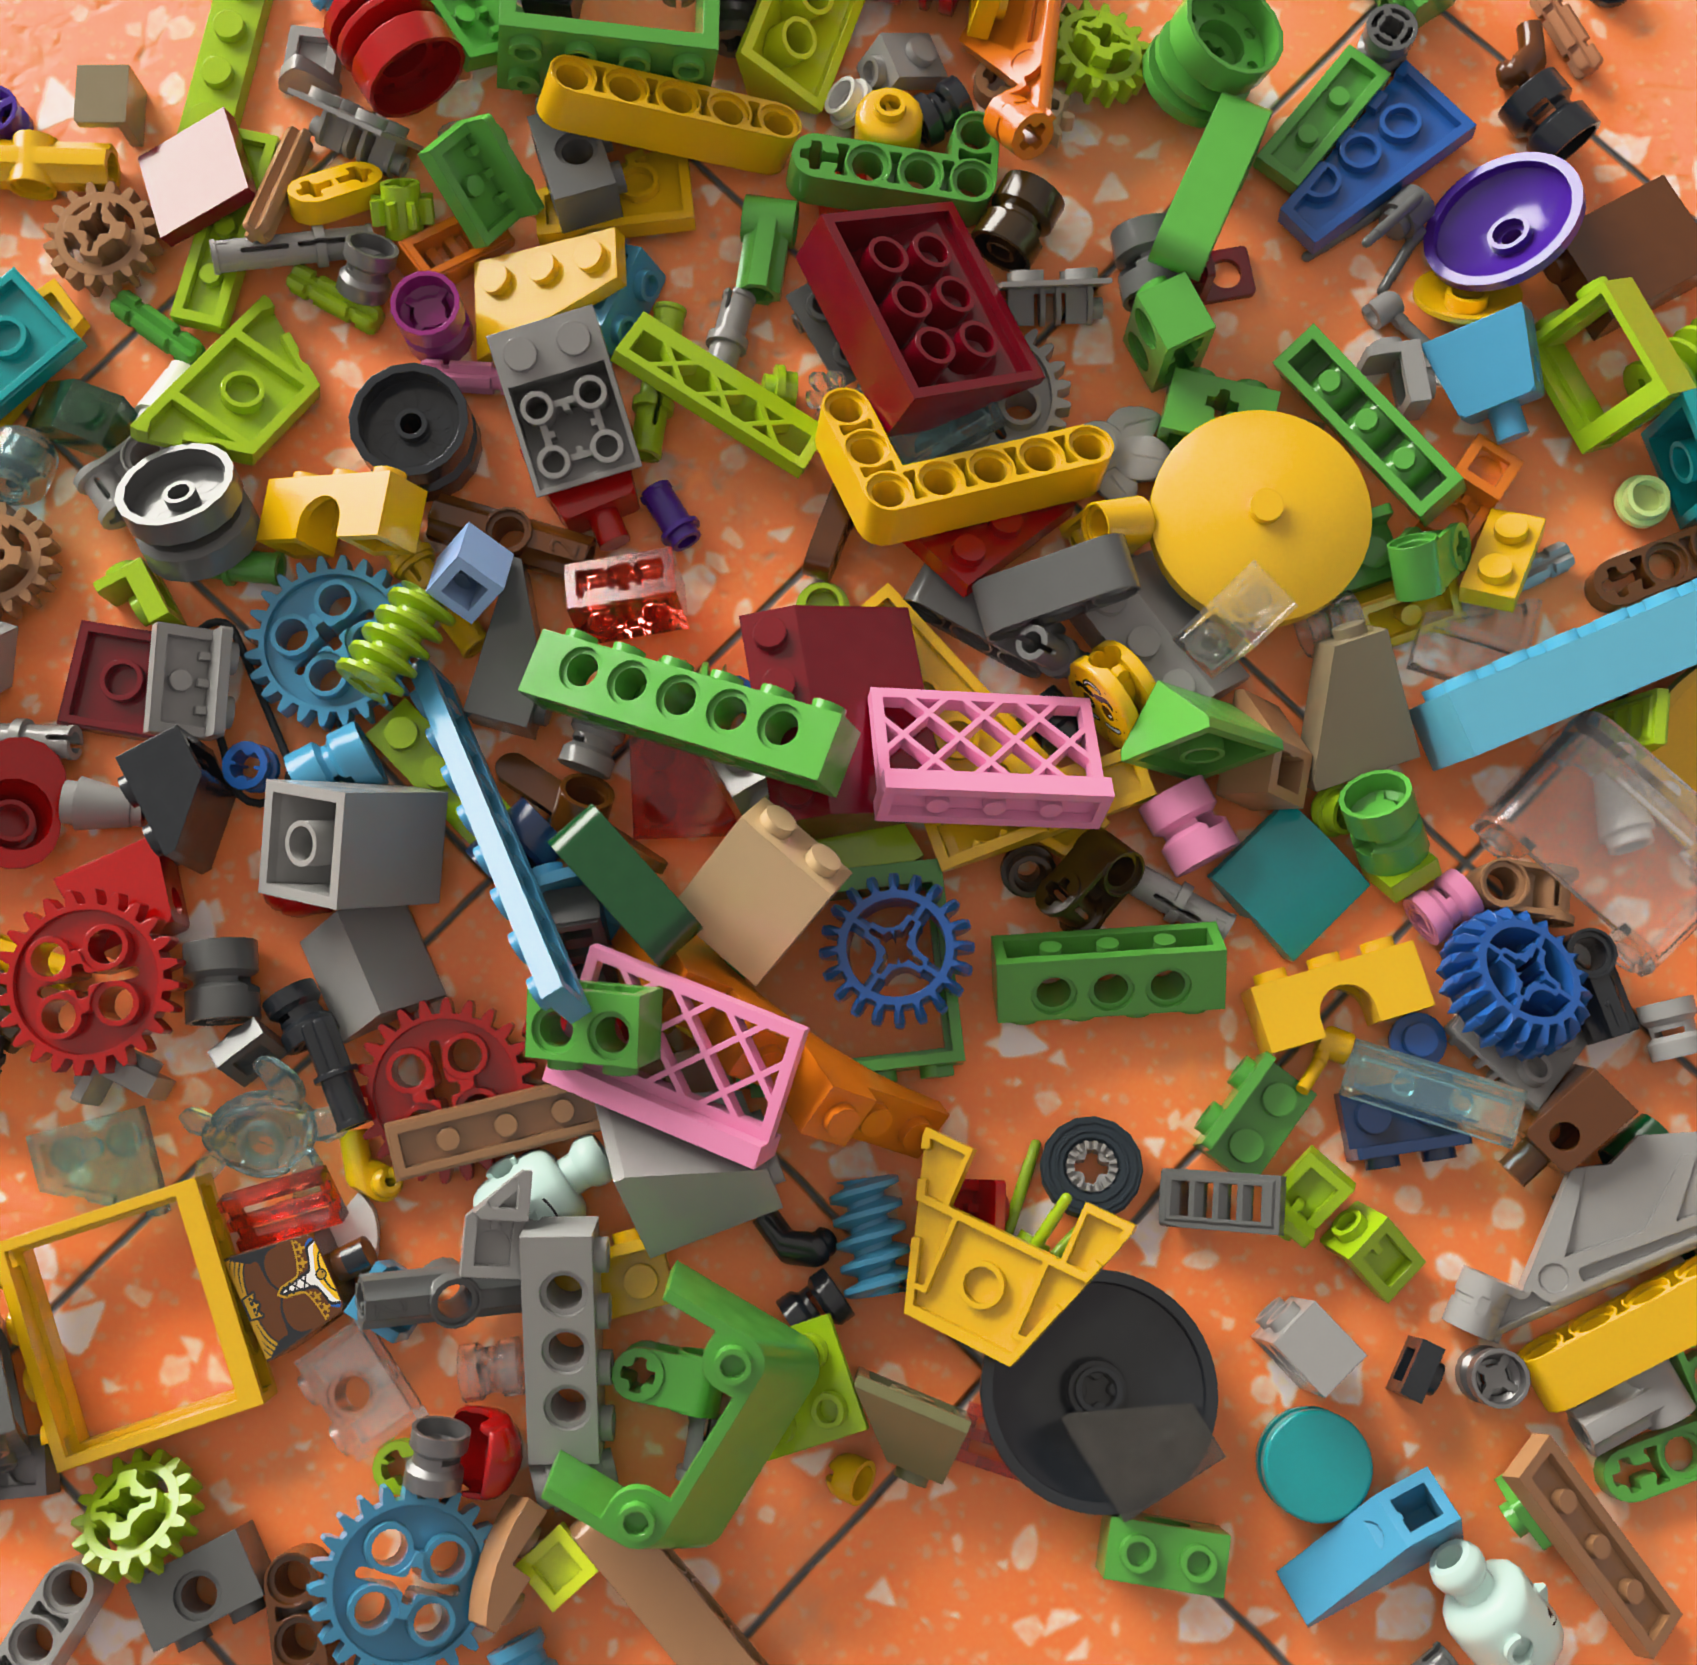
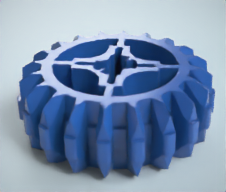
(881, 975)
(1513, 984)

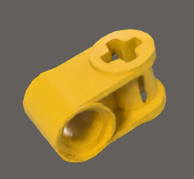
(1124, 515)

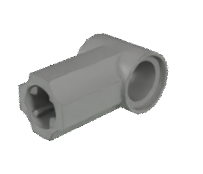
(1640, 1403)

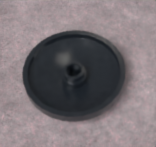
(1106, 1351)

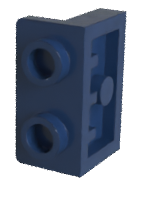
(1382, 1135)

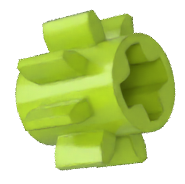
(401, 208)

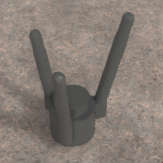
(1398, 219)

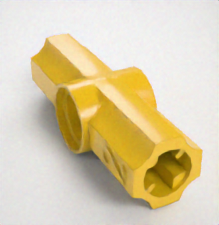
(41, 165)

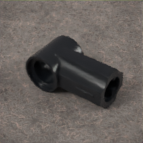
(1609, 1005)

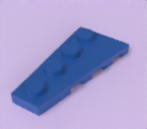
(1390, 146)

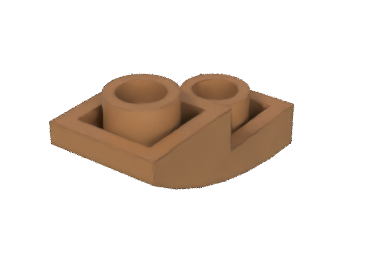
(496, 1582)

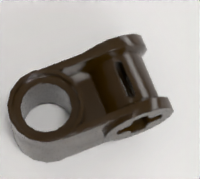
(1091, 877)

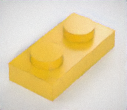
(1502, 560)

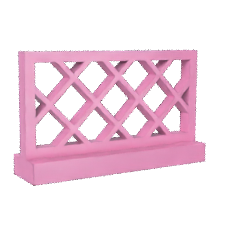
(991, 792)
(674, 1106)

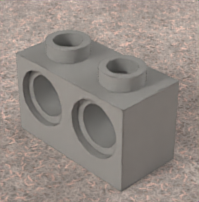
(1307, 1344)

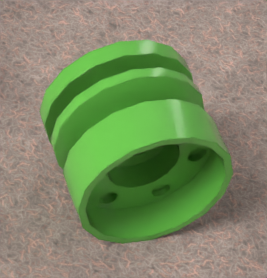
(1211, 51)

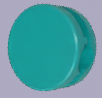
(1314, 1464)

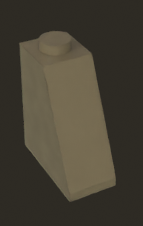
(1355, 707)

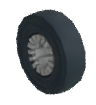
(1113, 1149)

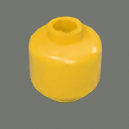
(889, 118)

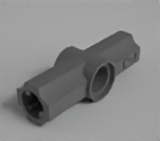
(413, 1296)

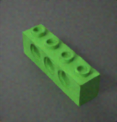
(1370, 425)
(1082, 957)

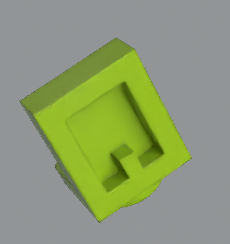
(143, 589)
(1373, 1249)

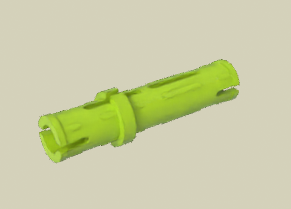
(649, 404)

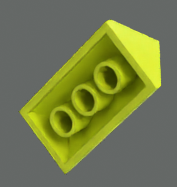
(796, 49)

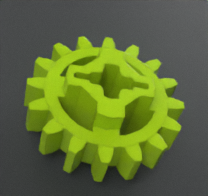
(1099, 54)
(137, 1516)

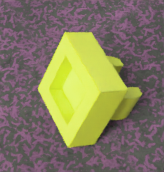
(557, 1567)

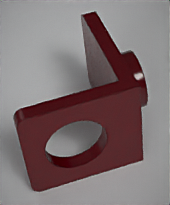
(1212, 293)

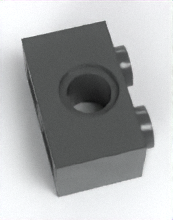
(578, 176)
(170, 1602)

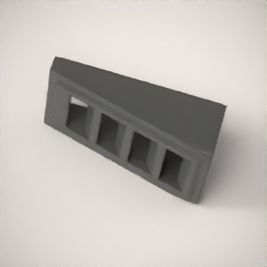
(580, 924)
(1185, 1201)

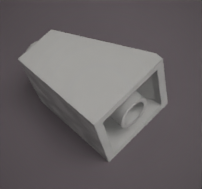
(352, 843)
(680, 1189)

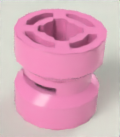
(1443, 906)

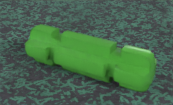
(156, 327)

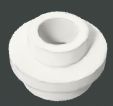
(844, 99)

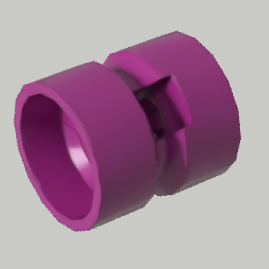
(432, 317)

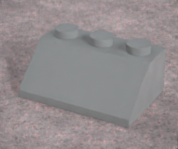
(1147, 628)

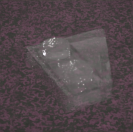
(1467, 640)

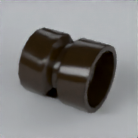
(1020, 214)

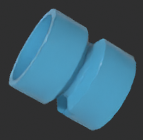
(343, 758)

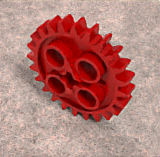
(98, 1031)
(393, 1099)

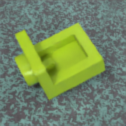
(1312, 1194)

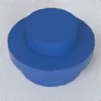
(1418, 1036)

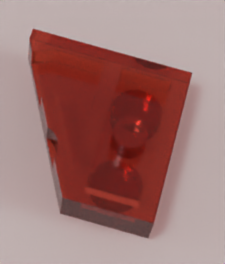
(675, 794)

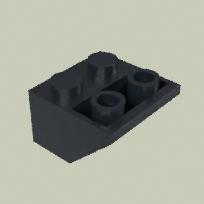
(180, 795)

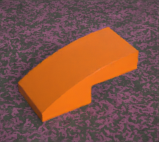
(1487, 475)

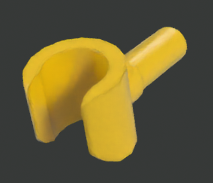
(1334, 1048)

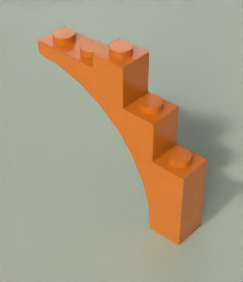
(830, 1092)

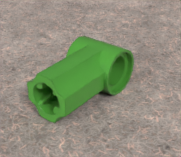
(767, 235)

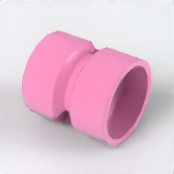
(1189, 825)

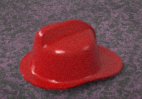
(28, 801)

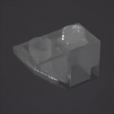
(1235, 620)

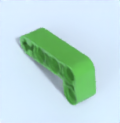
(818, 156)
(1210, 186)

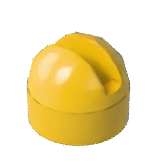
(851, 1478)

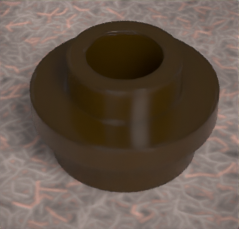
(1021, 884)

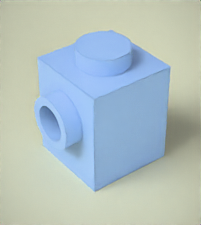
(470, 573)

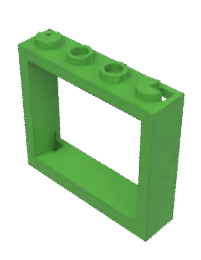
(930, 1062)

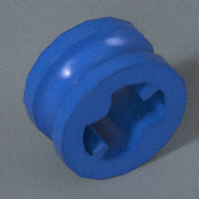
(234, 763)

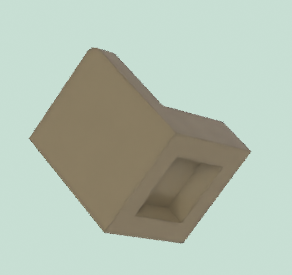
(111, 99)

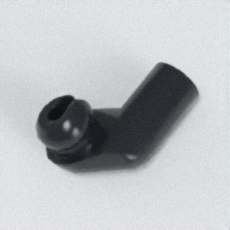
(796, 1247)

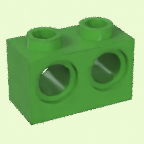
(1167, 329)
(595, 1035)

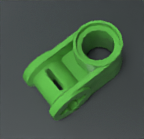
(1428, 560)
(677, 1380)

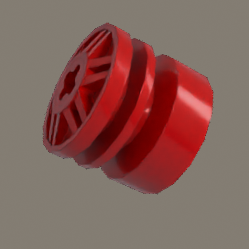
(395, 51)

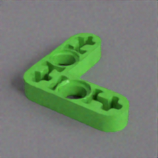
(1645, 1482)

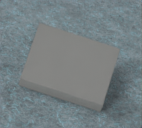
(371, 967)

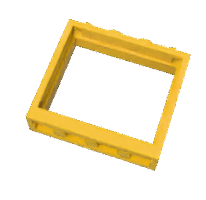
(47, 1371)

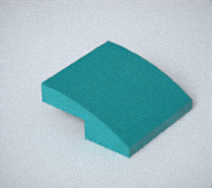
(1288, 881)

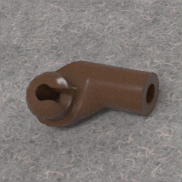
(1529, 58)

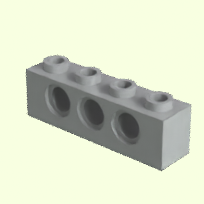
(554, 1424)

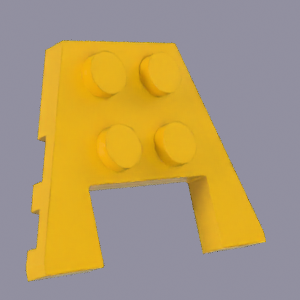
(985, 1281)

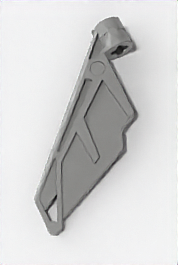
(1598, 1232)

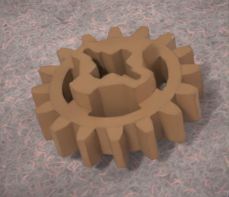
(103, 238)
(23, 571)

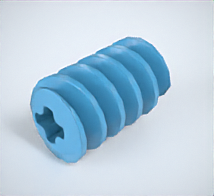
(871, 1236)

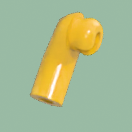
(365, 1172)

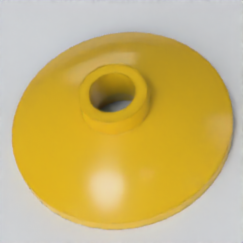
(1460, 306)

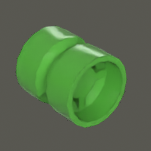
(1384, 822)

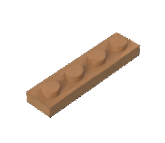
(1592, 1545)

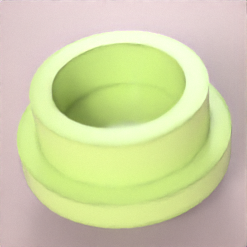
(1642, 501)

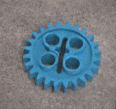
(306, 607)
(391, 1635)

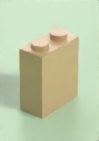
(762, 889)

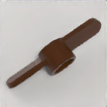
(565, 798)

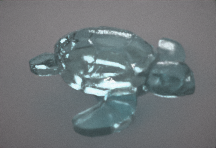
(263, 1129)

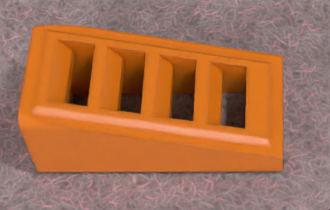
(443, 235)

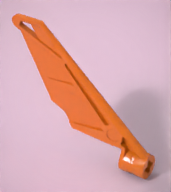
(1023, 56)

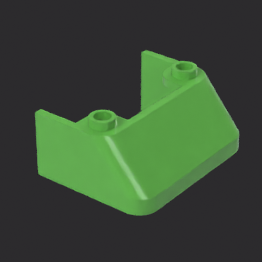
(767, 1376)

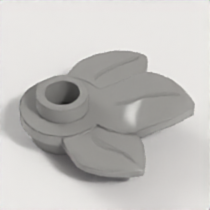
(1136, 451)

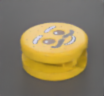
(1116, 687)

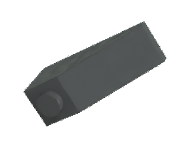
(506, 652)

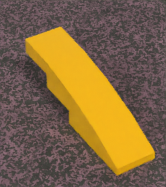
(966, 844)

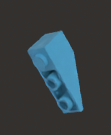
(1372, 1547)

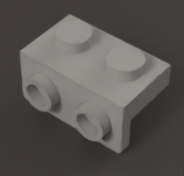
(190, 680)

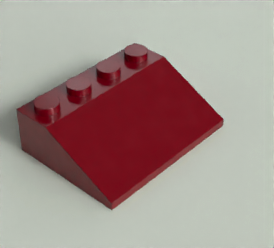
(916, 314)
(837, 658)

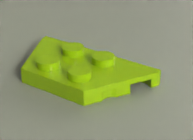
(236, 392)

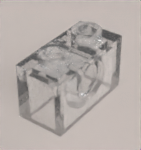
(391, 1400)

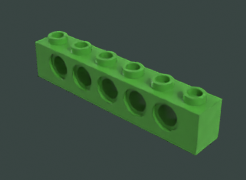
(812, 760)

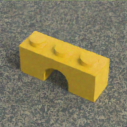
(366, 509)
(1383, 980)

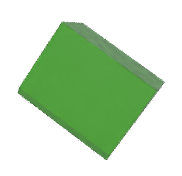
(1194, 735)

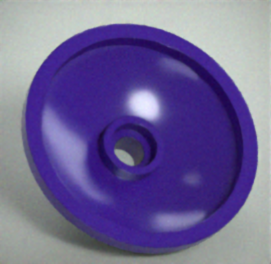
(1505, 221)

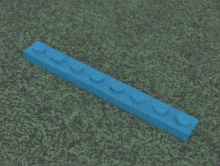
(498, 847)

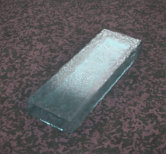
(1434, 1093)

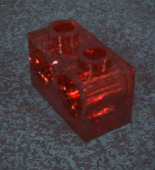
(627, 595)

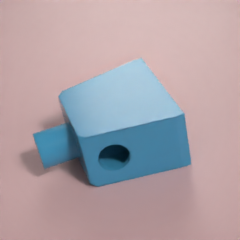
(1491, 370)

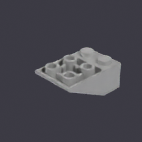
(564, 400)

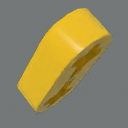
(333, 193)

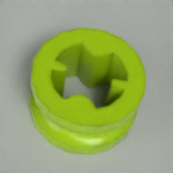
(383, 1458)

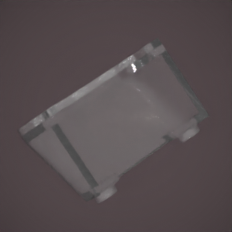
(1607, 830)

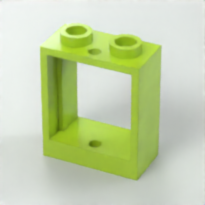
(1569, 390)

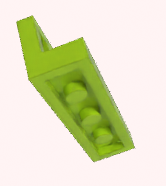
(718, 394)

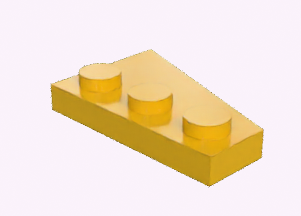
(656, 200)

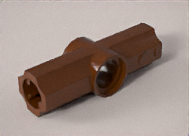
(542, 548)

